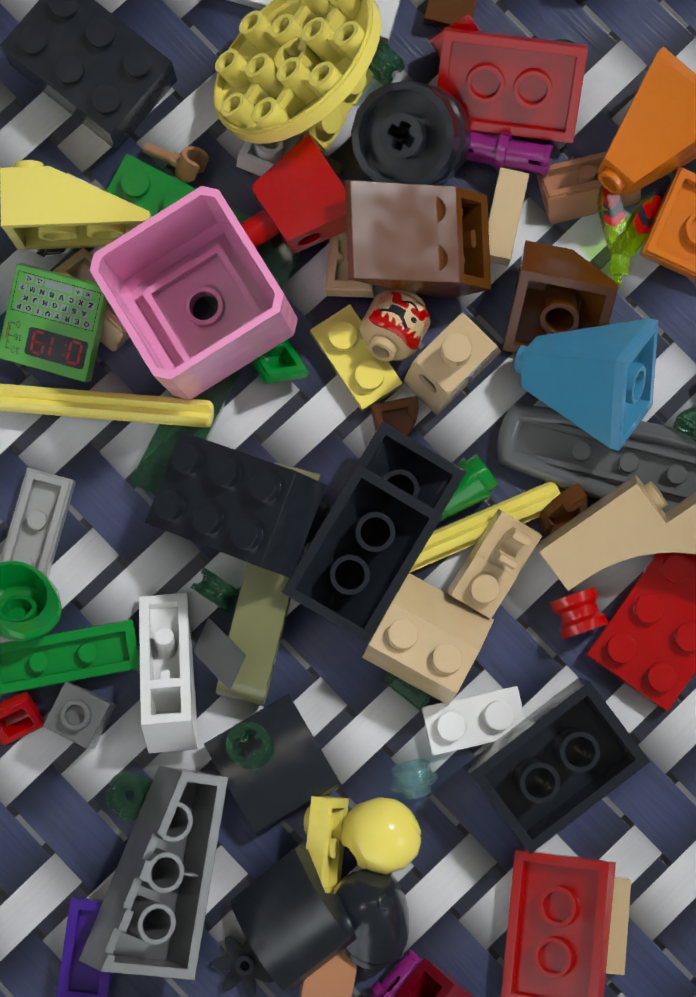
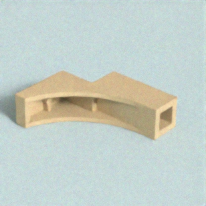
(619, 528)

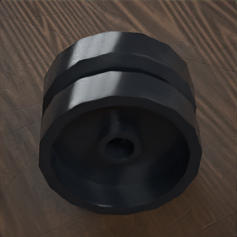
(425, 113)

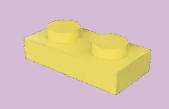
(361, 373)
(323, 829)

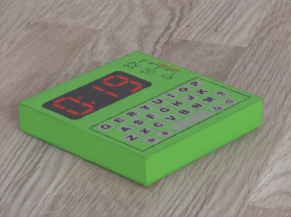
(53, 322)

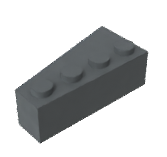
(163, 880)

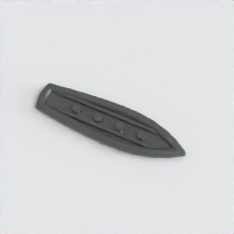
(558, 451)

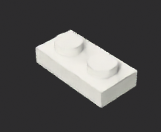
(472, 720)

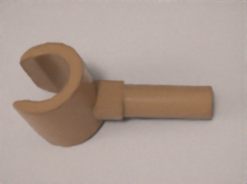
(187, 165)

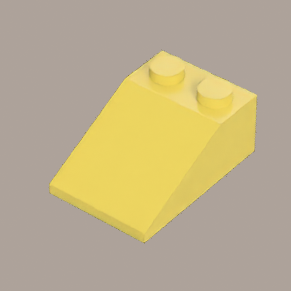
(59, 211)

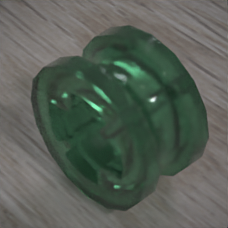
(385, 64)
(215, 589)
(240, 734)

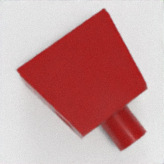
(298, 200)

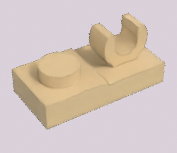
(494, 563)

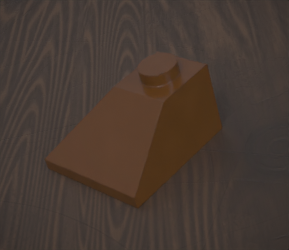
(556, 294)

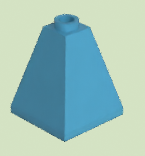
(594, 376)

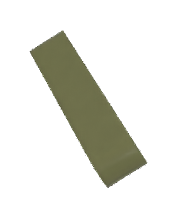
(259, 627)

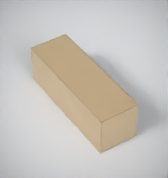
(505, 214)
(619, 926)

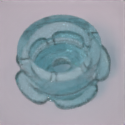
(413, 778)

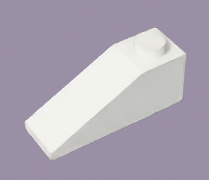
(167, 674)

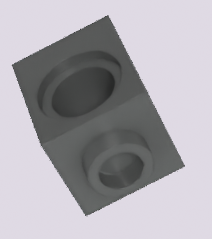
(79, 715)

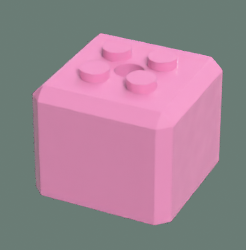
(172, 262)

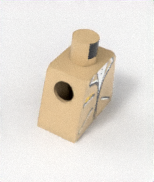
(450, 363)

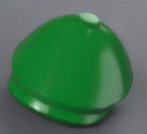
(27, 602)

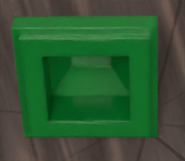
(280, 364)

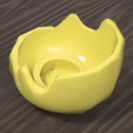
(381, 835)

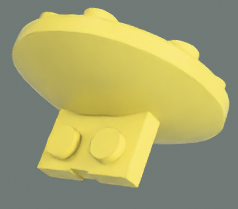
(297, 69)

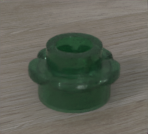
(116, 798)

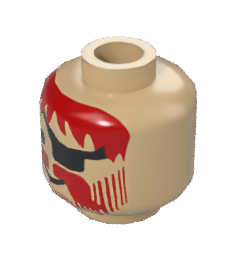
(394, 325)

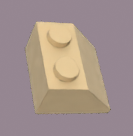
(428, 639)

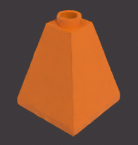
(655, 130)

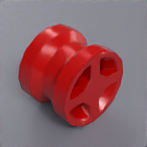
(579, 613)

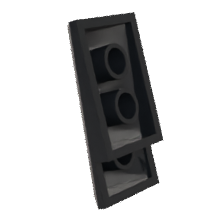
(374, 532)

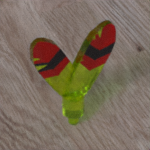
(624, 236)

